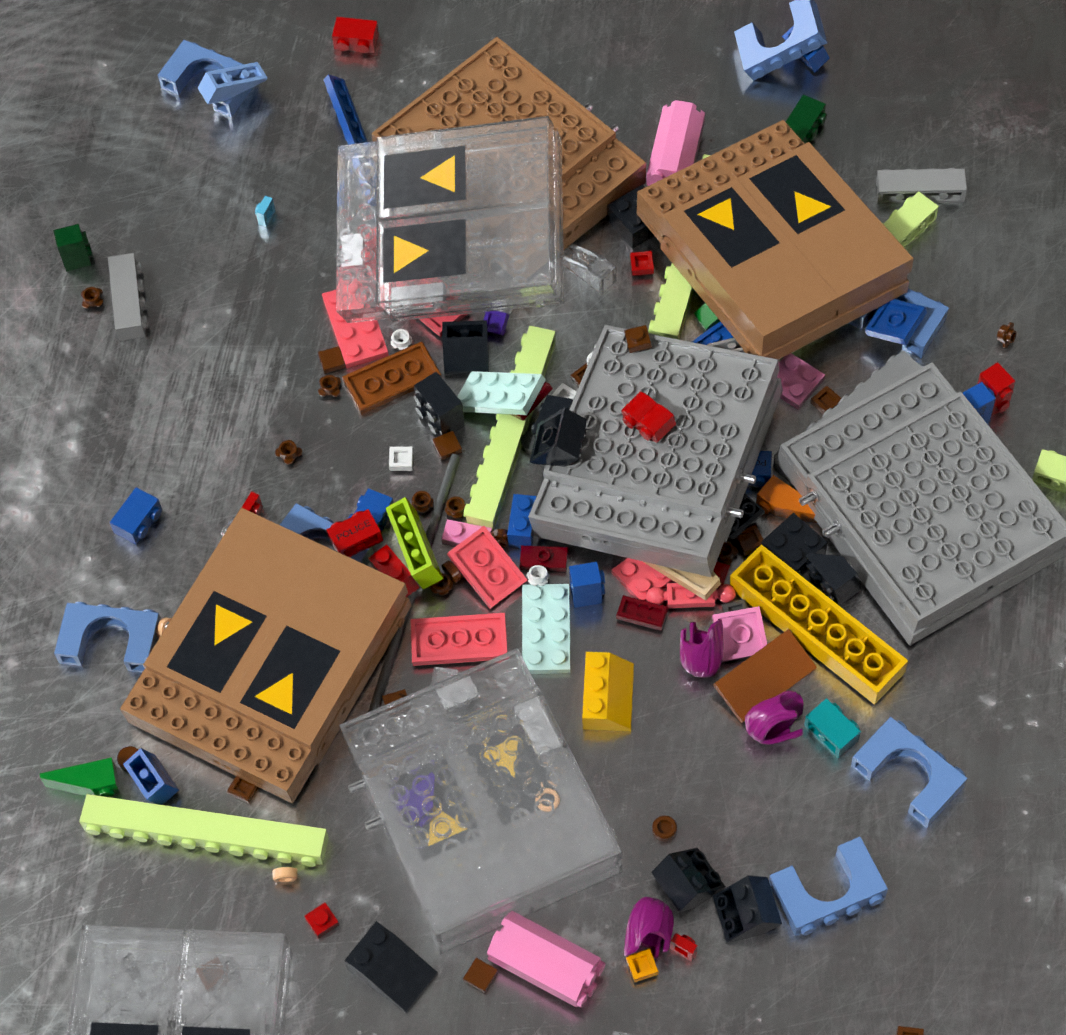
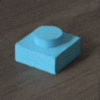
(265, 211)

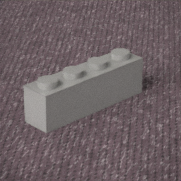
(935, 184)
(126, 296)

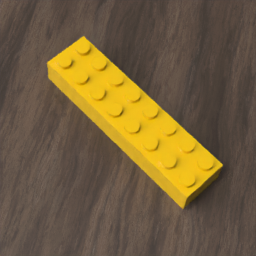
(818, 624)

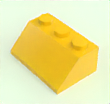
(607, 692)

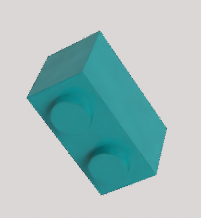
(832, 728)

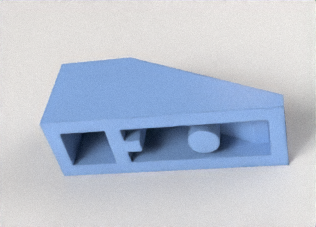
(231, 81)

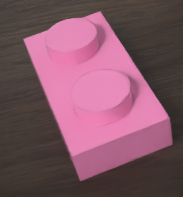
(456, 532)

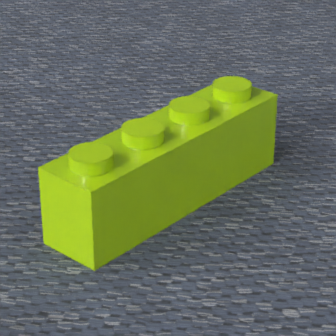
(414, 543)

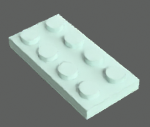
(500, 392)
(546, 628)

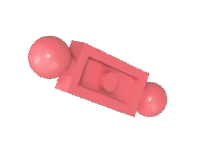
(680, 597)

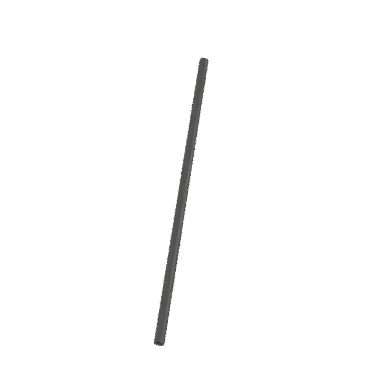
(430, 533)

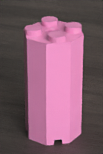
(675, 140)
(545, 959)

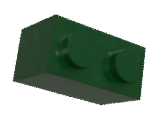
(73, 247)

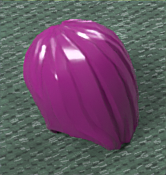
(704, 650)
(772, 718)
(647, 926)

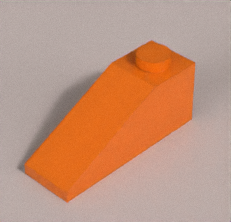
(783, 500)

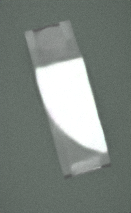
(590, 267)

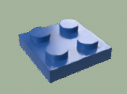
(896, 321)

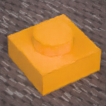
(642, 965)

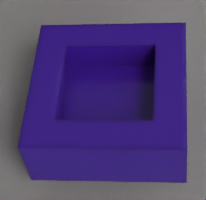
(496, 322)

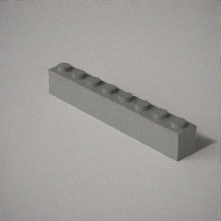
(894, 370)

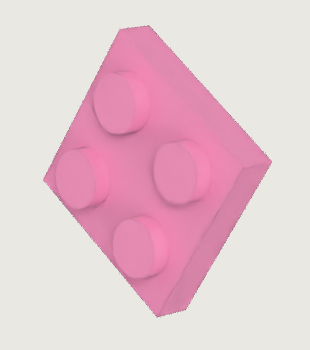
(798, 380)
(741, 633)

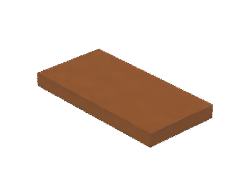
(389, 377)
(765, 674)

